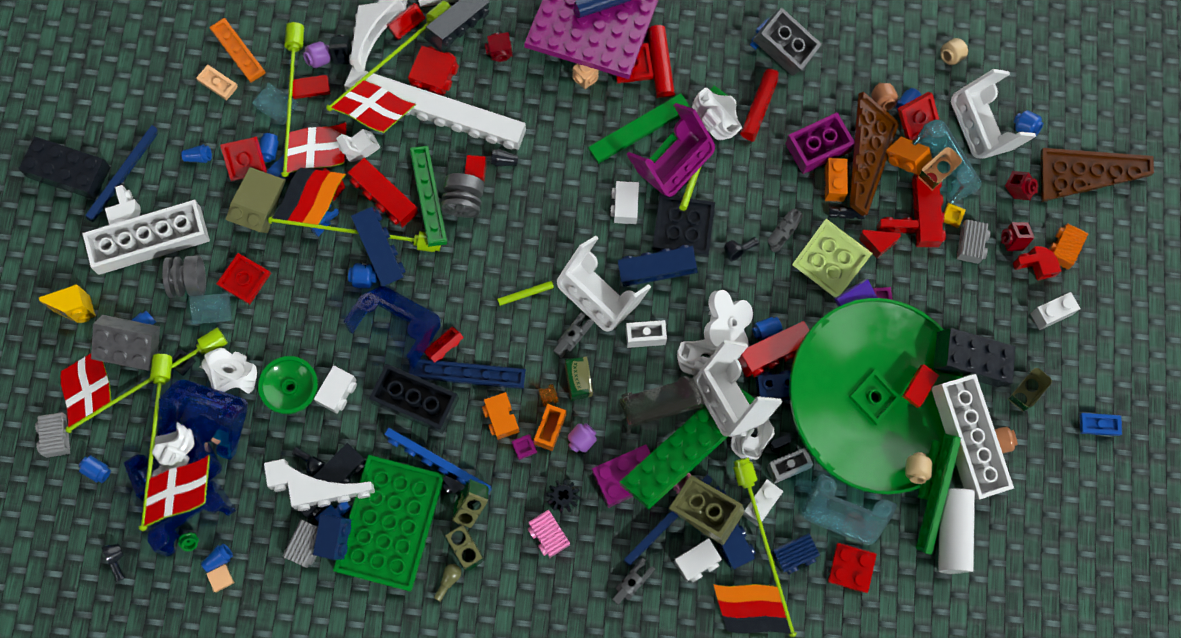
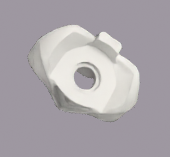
(717, 114)
(690, 356)
(229, 370)
(747, 446)
(172, 449)

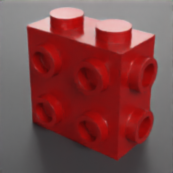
(433, 70)

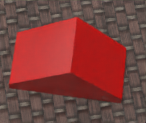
(878, 241)

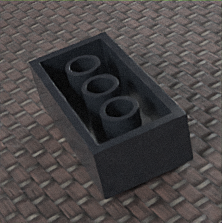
(64, 168)
(971, 354)
(414, 398)

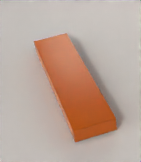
(237, 50)

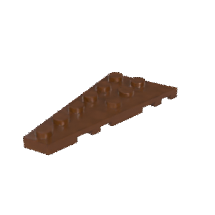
(872, 138)
(1080, 171)

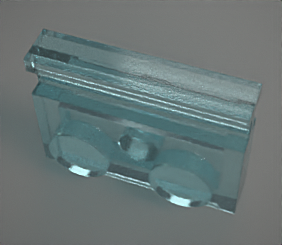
(274, 103)
(210, 308)

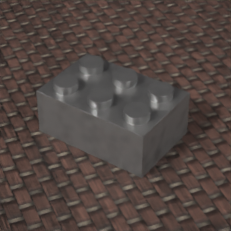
(787, 42)
(124, 342)

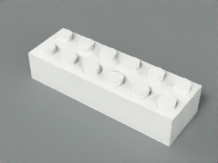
(146, 237)
(979, 453)

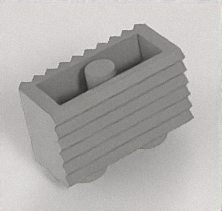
(972, 241)
(52, 435)
(789, 465)
(302, 545)

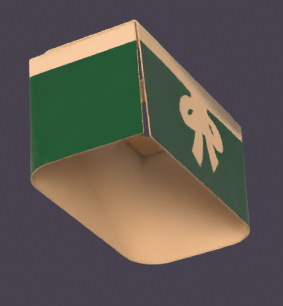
(949, 156)

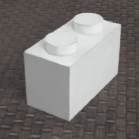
(626, 202)
(1055, 311)
(646, 334)
(336, 390)
(765, 499)
(697, 561)

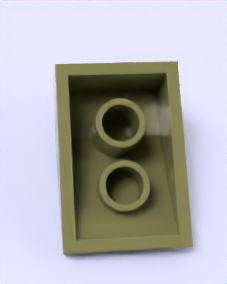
(256, 200)
(707, 509)

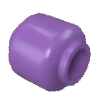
(317, 54)
(582, 438)

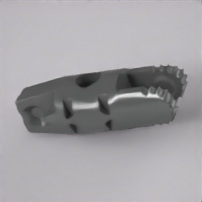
(784, 230)
(566, 342)
(624, 589)

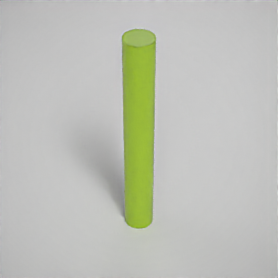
(689, 189)
(525, 293)

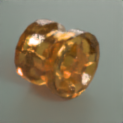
(548, 395)

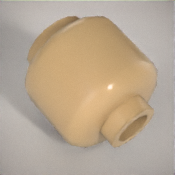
(954, 51)
(918, 468)

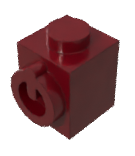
(499, 47)
(1021, 185)
(1017, 236)

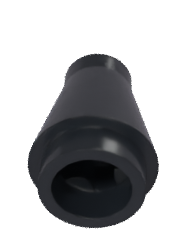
(503, 158)

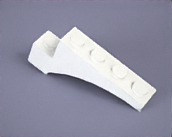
(370, 23)
(308, 491)

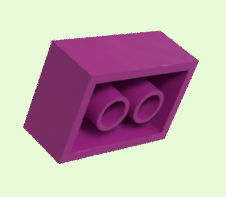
(818, 142)
(612, 472)

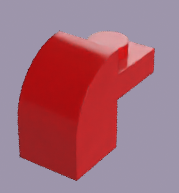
(1042, 260)

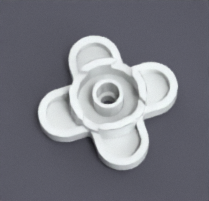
(727, 319)

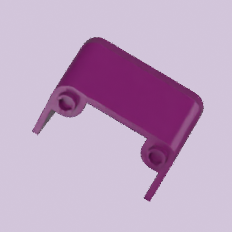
(683, 157)

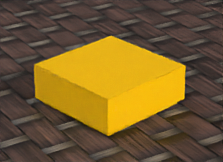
(953, 215)

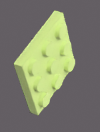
(832, 258)

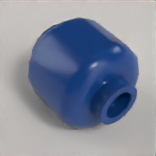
(1028, 122)
(362, 275)

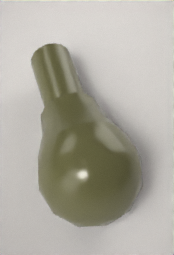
(450, 575)

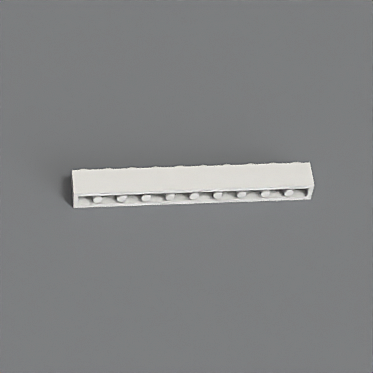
(450, 112)

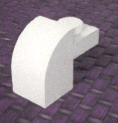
(358, 146)
(125, 210)

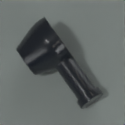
(735, 250)
(313, 463)
(113, 554)

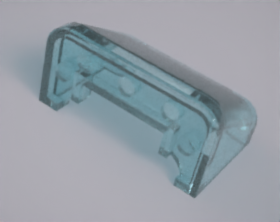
(938, 137)
(842, 516)

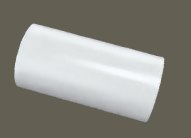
(957, 532)

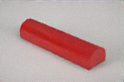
(660, 61)
(760, 105)

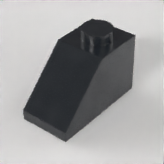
(340, 49)

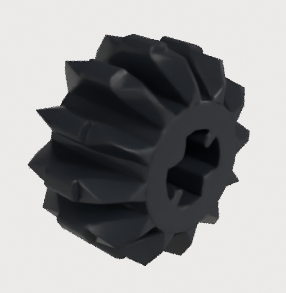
(556, 497)

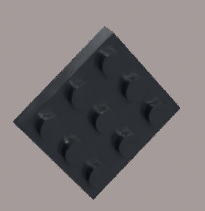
(685, 227)

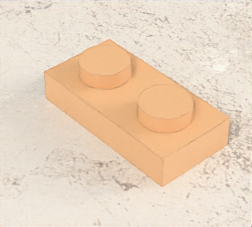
(217, 82)

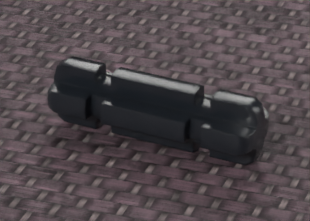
(844, 212)

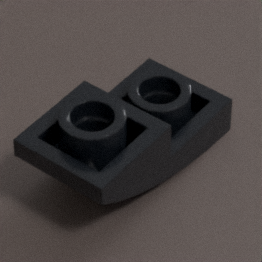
(456, 488)

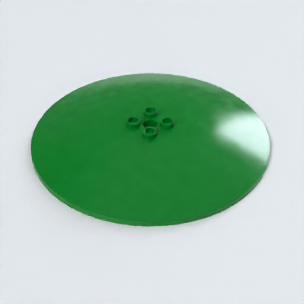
(835, 370)

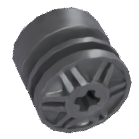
(462, 195)
(184, 277)

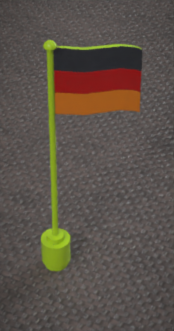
(310, 199)
(754, 606)

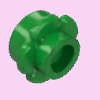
(188, 545)

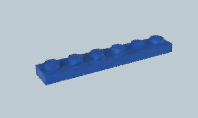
(430, 458)

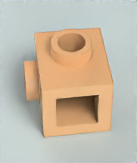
(584, 75)

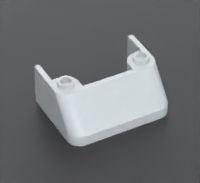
(977, 120)
(592, 293)
(724, 397)

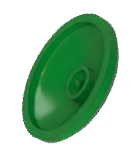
(279, 376)

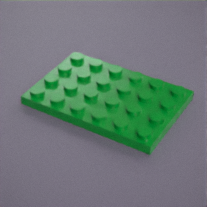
(391, 524)

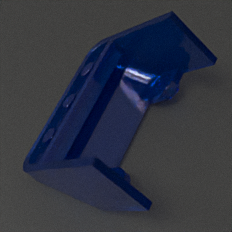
(422, 321)

